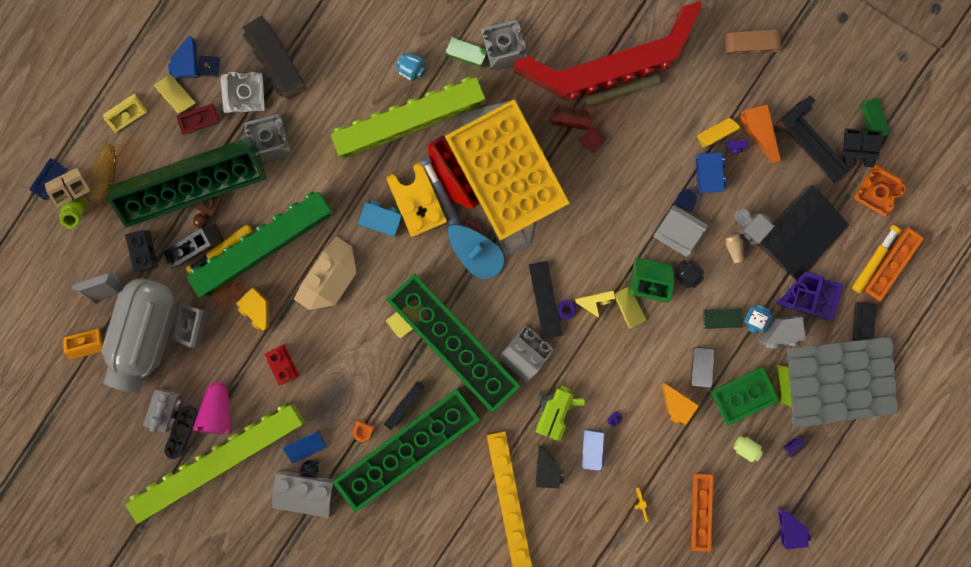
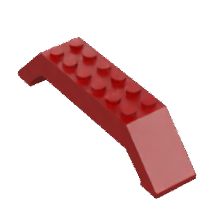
(615, 67)

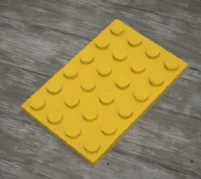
(507, 169)

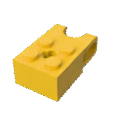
(415, 196)

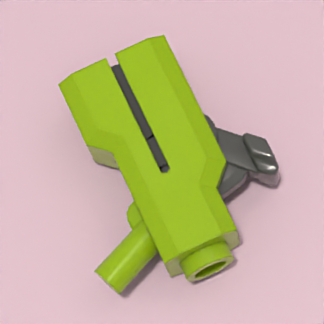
(554, 412)

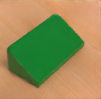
(874, 116)

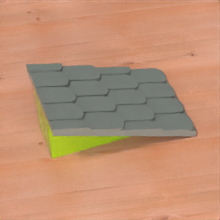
(839, 381)

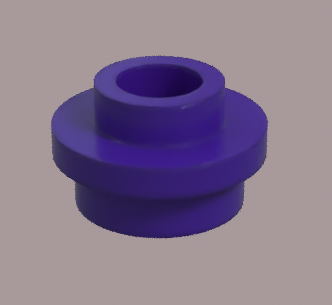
(572, 309)

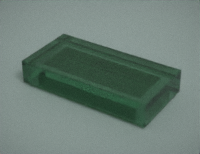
(722, 318)

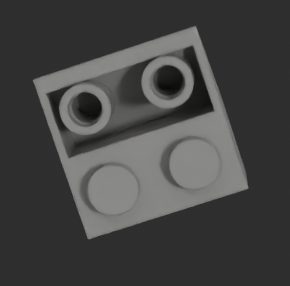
(783, 331)
(526, 353)

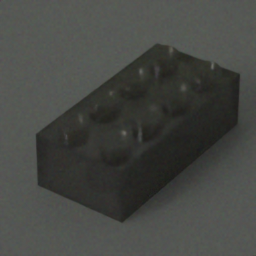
(274, 57)

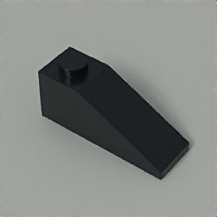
(193, 245)

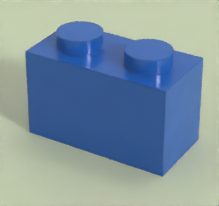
(710, 173)

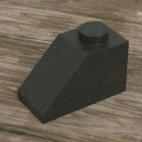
(548, 471)

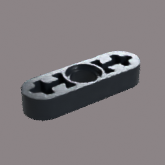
(404, 405)
(180, 446)

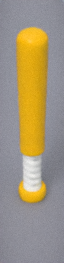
(869, 270)

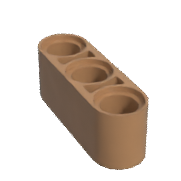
(753, 42)

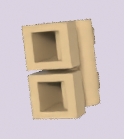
(59, 188)

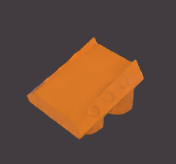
(880, 190)

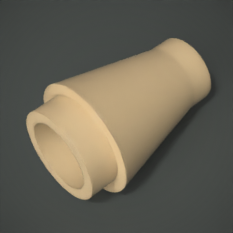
(735, 247)

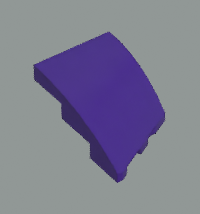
(813, 296)

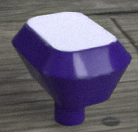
(615, 419)

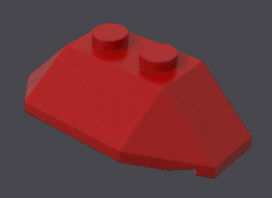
(451, 173)

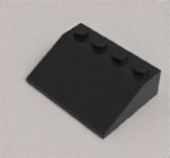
(803, 232)

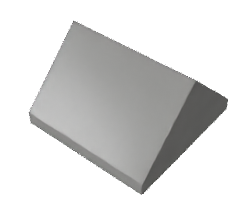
(190, 325)

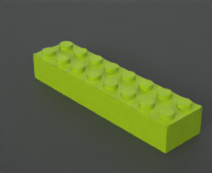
(408, 118)

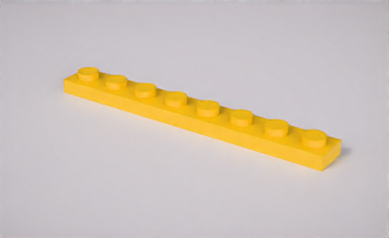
(509, 499)

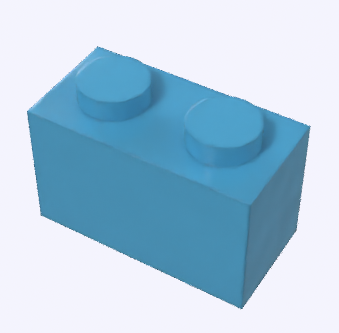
(380, 219)

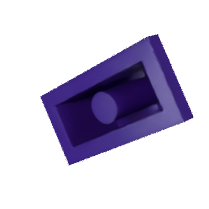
(792, 532)

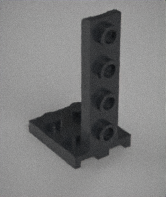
(810, 140)

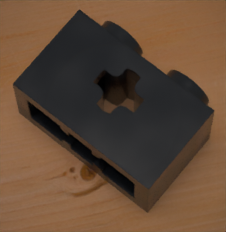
(141, 251)

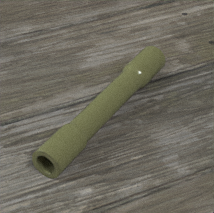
(602, 96)

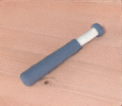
(441, 194)

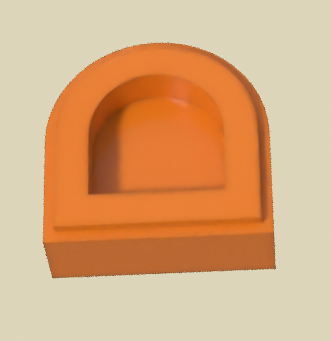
(362, 431)

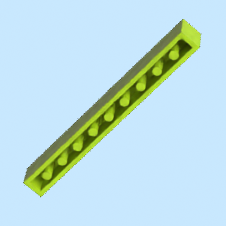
(211, 465)

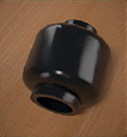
(689, 273)

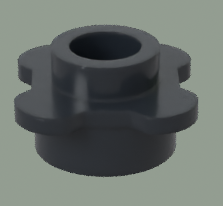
(309, 468)

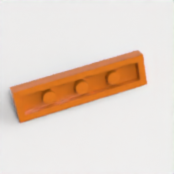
(893, 264)
(701, 512)

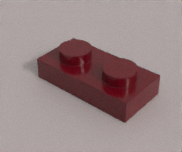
(198, 119)

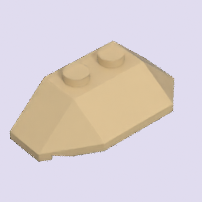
(328, 276)

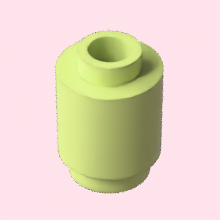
(748, 448)

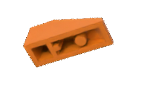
(760, 129)

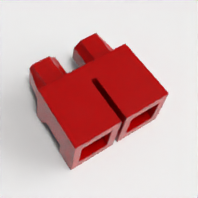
(281, 367)

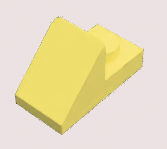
(589, 302)

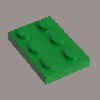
(744, 396)

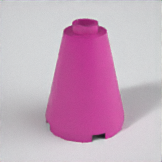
(214, 411)

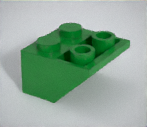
(651, 280)

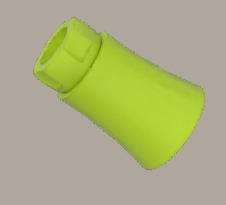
(73, 211)

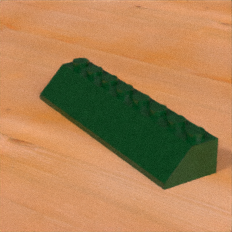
(187, 182)

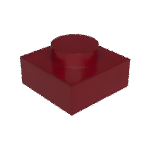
(592, 139)

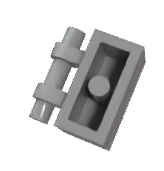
(753, 227)
(162, 410)

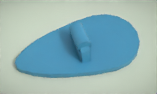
(476, 251)

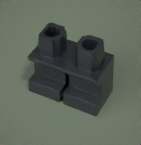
(869, 151)

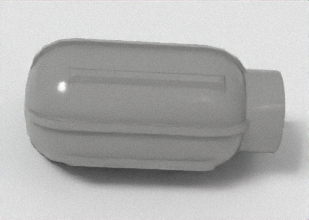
(137, 333)

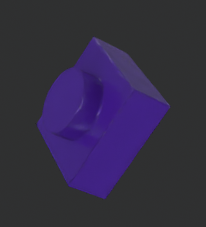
(736, 146)

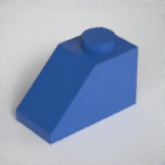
(185, 61)

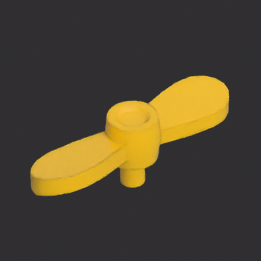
(642, 505)

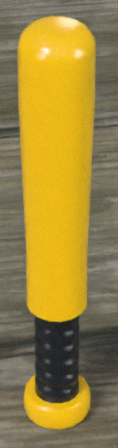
(231, 240)

